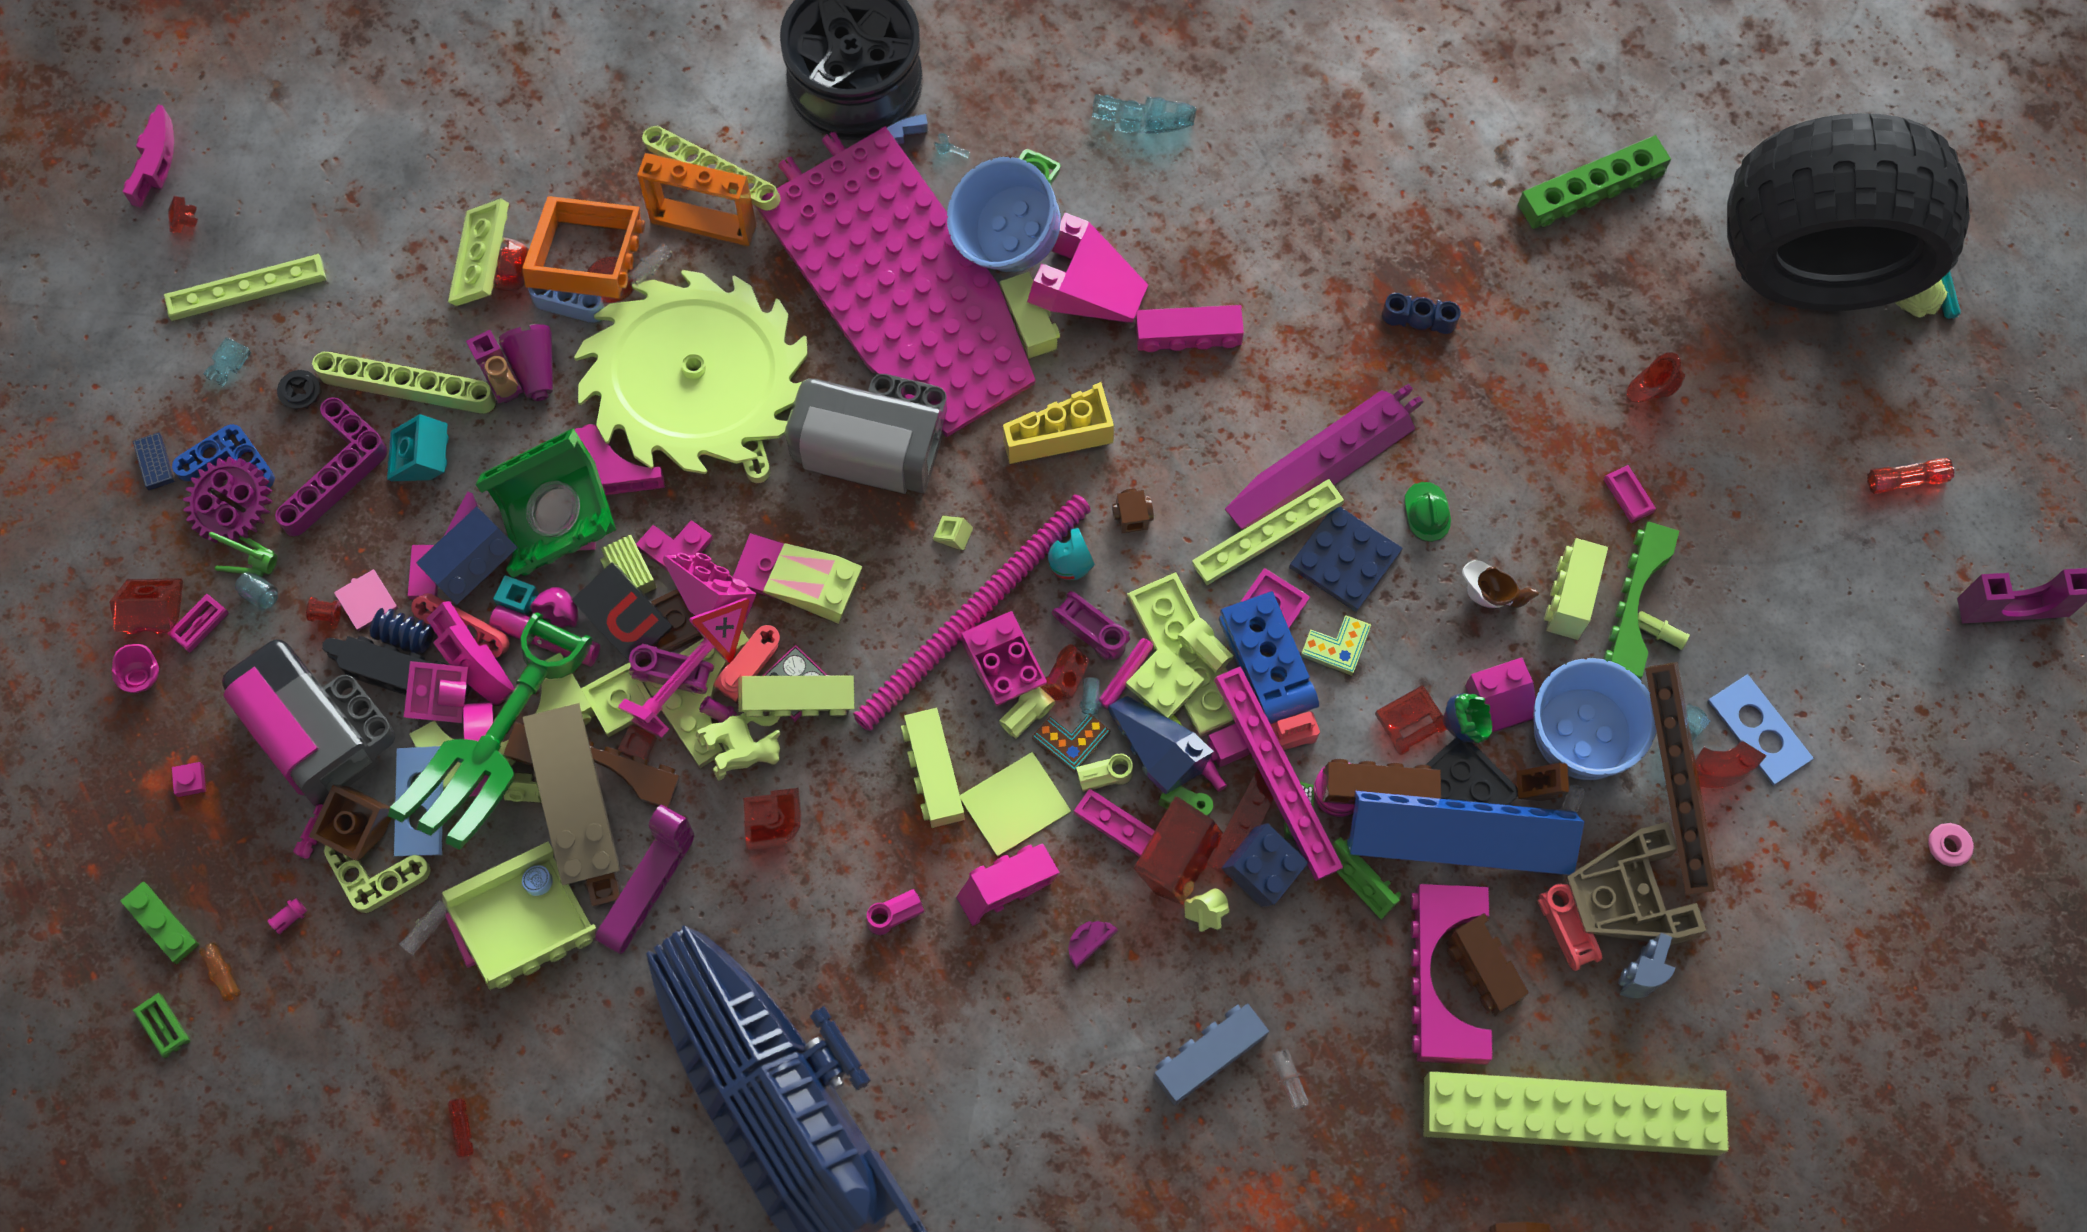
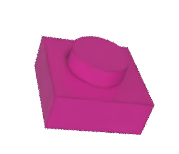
(188, 779)

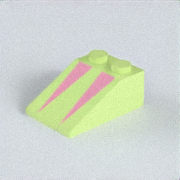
(813, 581)

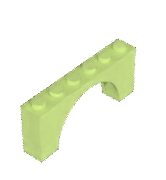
(554, 695)

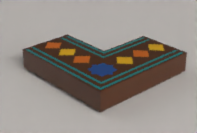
(1074, 747)

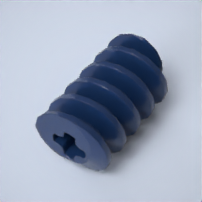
(401, 633)

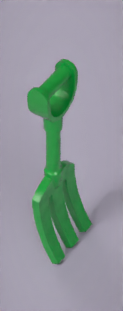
(483, 756)

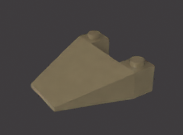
(1620, 894)

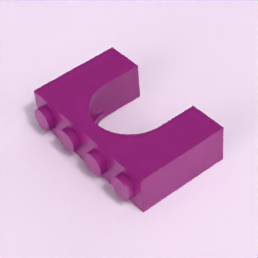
(1993, 599)

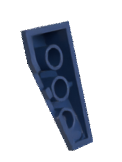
(1165, 747)

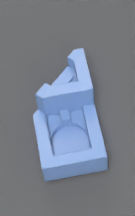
(910, 125)

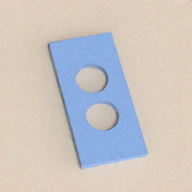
(1746, 693)
(407, 839)

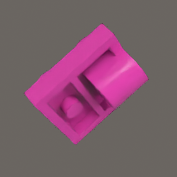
(435, 692)

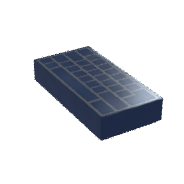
(153, 461)

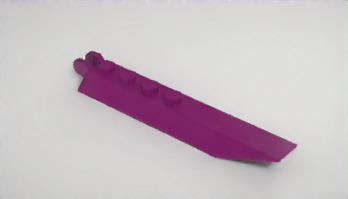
(1328, 455)

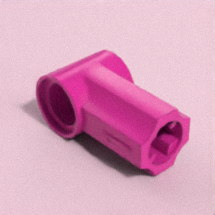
(896, 910)

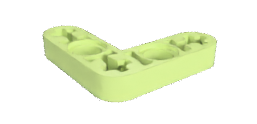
(364, 884)

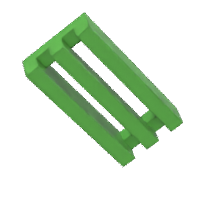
(174, 1045)

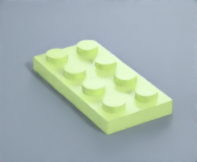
(478, 252)

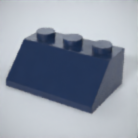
(466, 555)

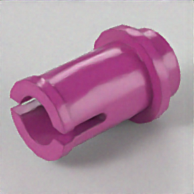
(287, 915)

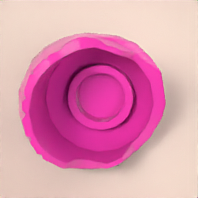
(557, 606)
(134, 668)

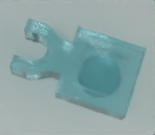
(227, 358)

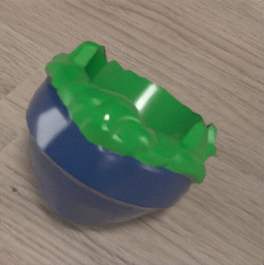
(1468, 718)

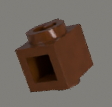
(1133, 510)

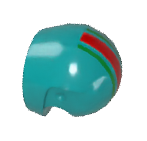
(1070, 559)

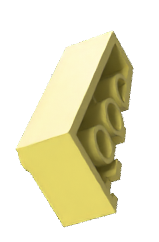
(1061, 428)

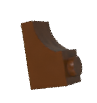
(1543, 782)

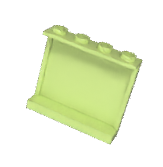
(509, 927)

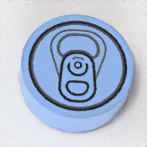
(537, 880)

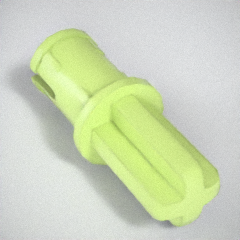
(1662, 630)

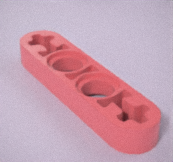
(483, 630)

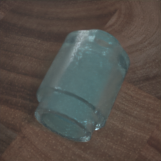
(256, 590)

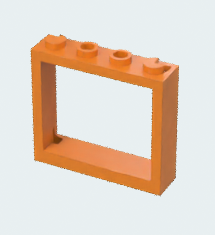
(583, 213)
(695, 218)

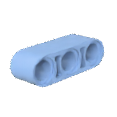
(574, 308)

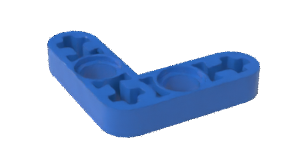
(224, 449)

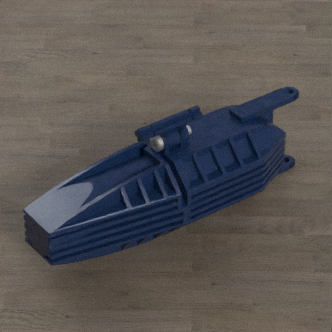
(774, 1093)

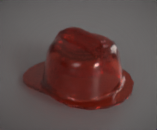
(1657, 380)

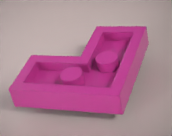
(690, 541)

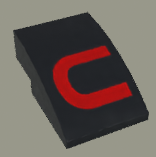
(621, 611)

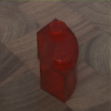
(1727, 767)

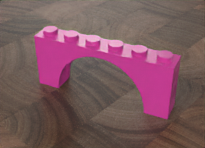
(1439, 1033)

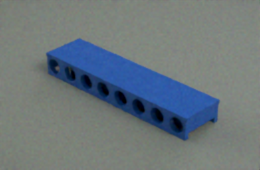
(1465, 834)

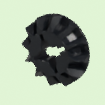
(298, 379)

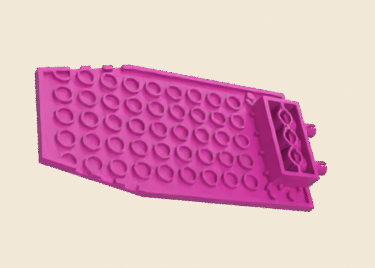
(894, 280)

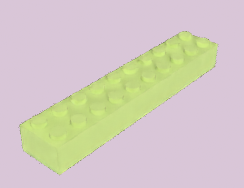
(1575, 1113)

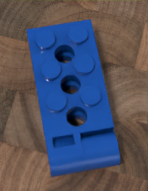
(1277, 699)

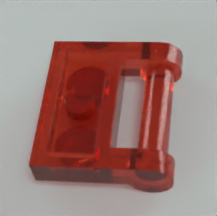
(1407, 711)

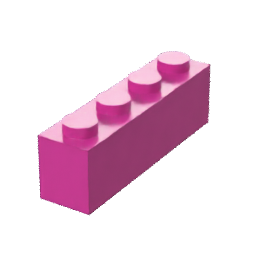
(1189, 328)

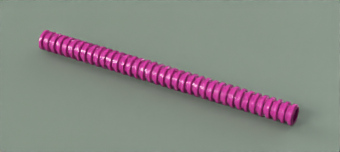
(971, 612)

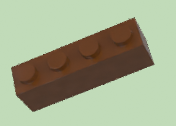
(1344, 778)

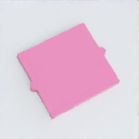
(364, 598)

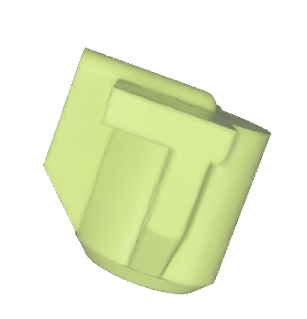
(1207, 909)

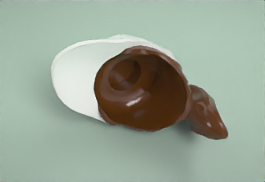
(1493, 587)

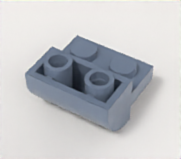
(1648, 970)

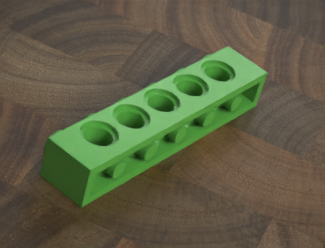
(1624, 162)

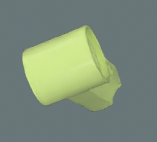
(1200, 639)
(1029, 707)
(1101, 773)

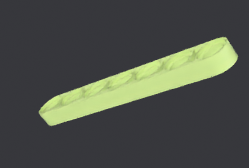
(706, 158)

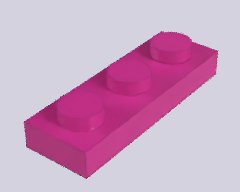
(1114, 822)

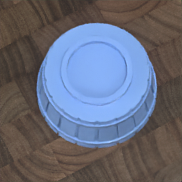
(1004, 215)
(1593, 718)

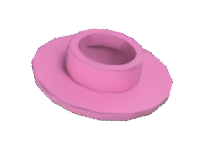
(1959, 836)

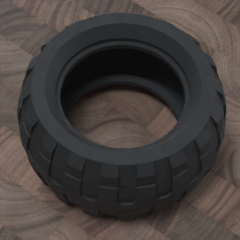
(1848, 212)

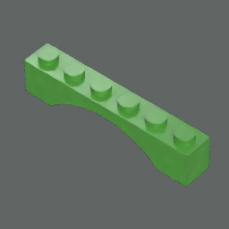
(1653, 551)

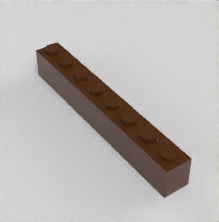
(1681, 778)

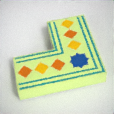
(1338, 653)

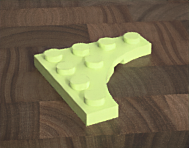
(683, 706)

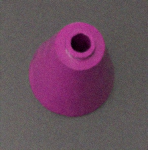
(530, 359)

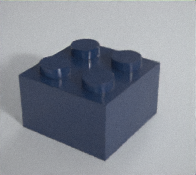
(1264, 865)

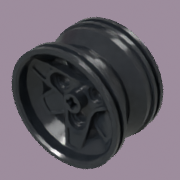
(845, 42)

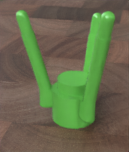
(261, 558)

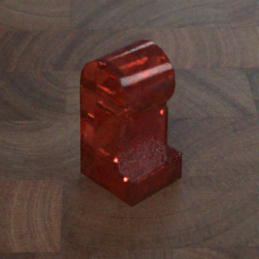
(1066, 673)

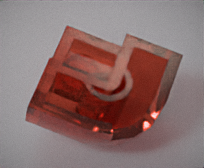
(772, 819)

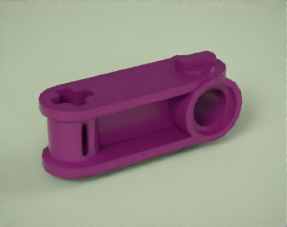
(1091, 626)
(664, 665)

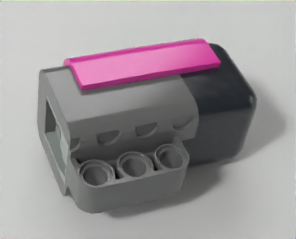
(306, 727)

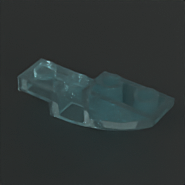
(1153, 117)

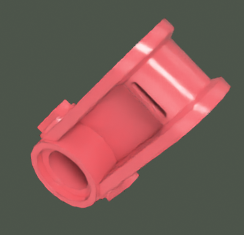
(748, 661)
(1568, 928)

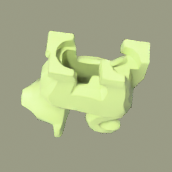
(738, 743)

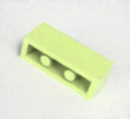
(1031, 321)

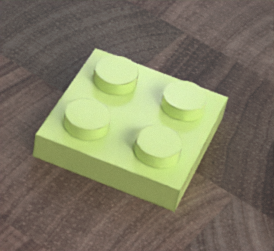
(1165, 682)
(607, 694)

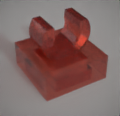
(178, 215)

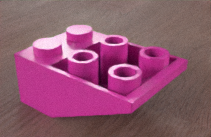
(705, 584)
(1003, 658)

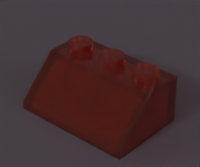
(1178, 851)

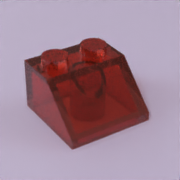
(147, 605)

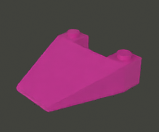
(1097, 279)

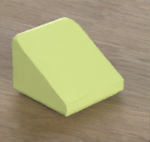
(953, 532)

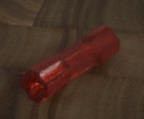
(1929, 472)

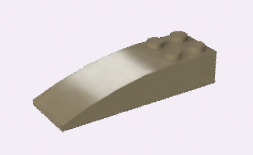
(570, 794)

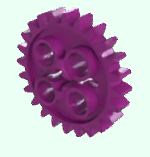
(242, 478)

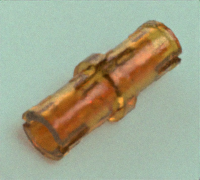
(219, 972)

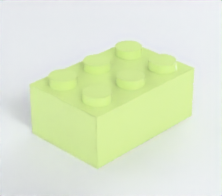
(1575, 588)

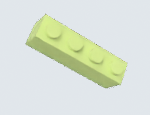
(795, 693)
(933, 767)

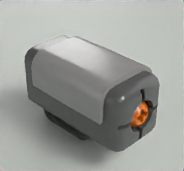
(868, 434)

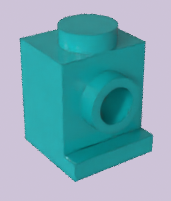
(511, 591)

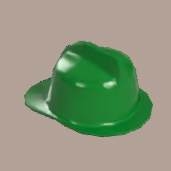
(1427, 511)

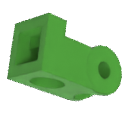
(1199, 801)

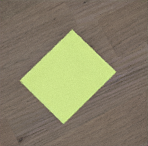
(1014, 804)

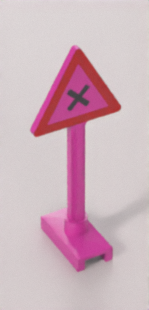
(720, 631)

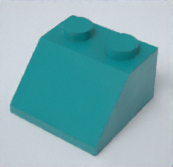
(418, 450)

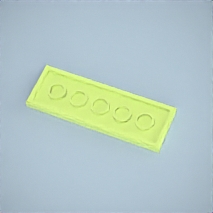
(1163, 614)

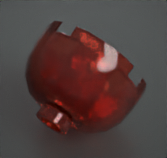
(510, 265)

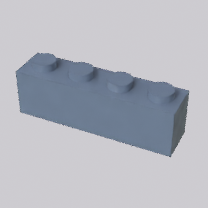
(1210, 1054)

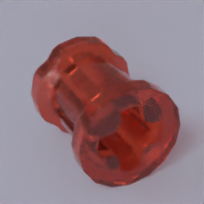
(323, 611)

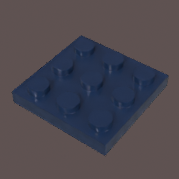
(1345, 558)

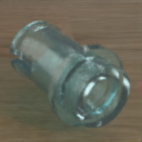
(1090, 701)

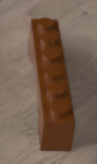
(650, 784)

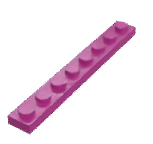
(1278, 773)

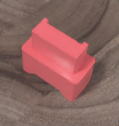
(1296, 730)

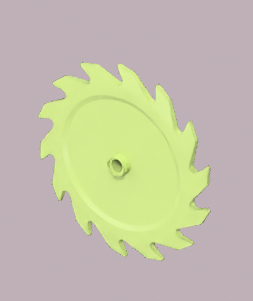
(682, 412)

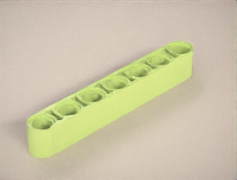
(395, 374)

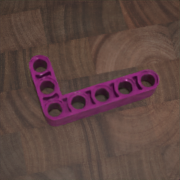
(336, 469)
(672, 841)

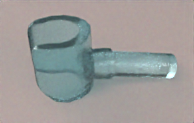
(946, 146)

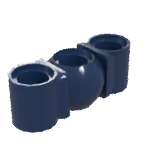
(1433, 317)

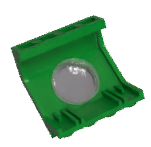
(549, 501)

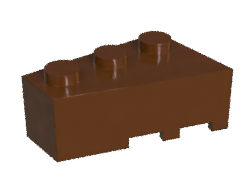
(1486, 966)

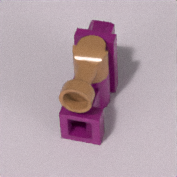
(494, 367)

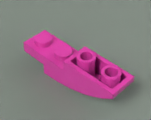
(156, 149)
(462, 650)

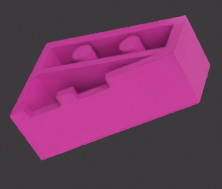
(1006, 881)

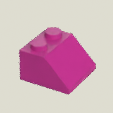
(1507, 691)

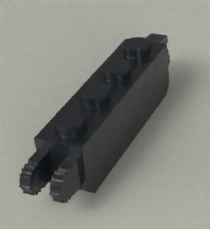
(373, 663)

